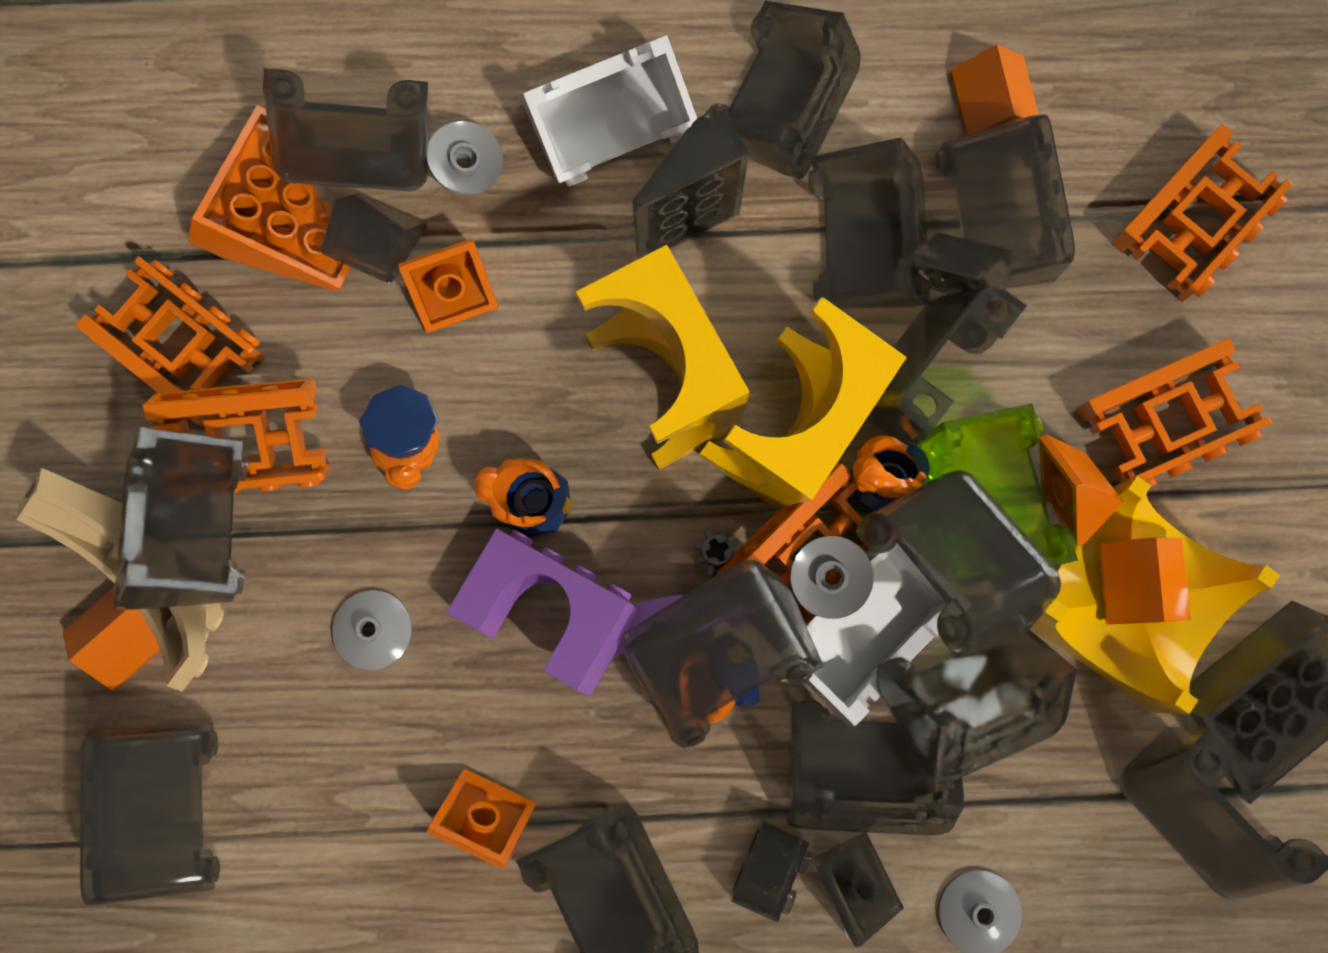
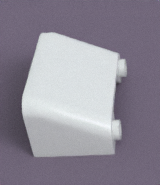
(610, 109)
(891, 624)

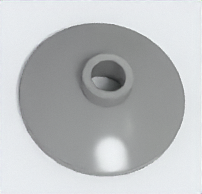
(469, 142)
(810, 581)
(391, 633)
(962, 902)

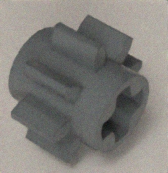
(719, 540)

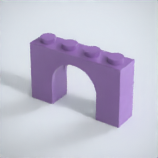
(596, 614)

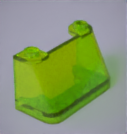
(998, 455)

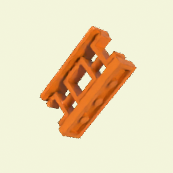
(1180, 193)
(151, 363)
(1160, 388)
(248, 406)
(796, 523)

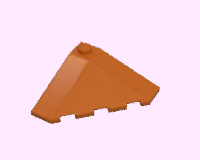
(263, 219)

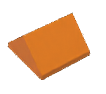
(993, 89)
(448, 285)
(1075, 488)
(1144, 581)
(110, 642)
(482, 818)

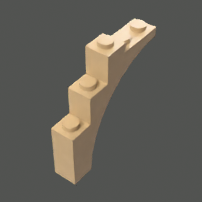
(91, 528)

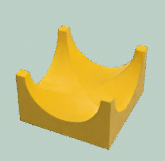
(670, 321)
(836, 399)
(1157, 658)

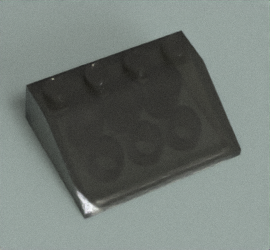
(693, 186)
(1267, 699)

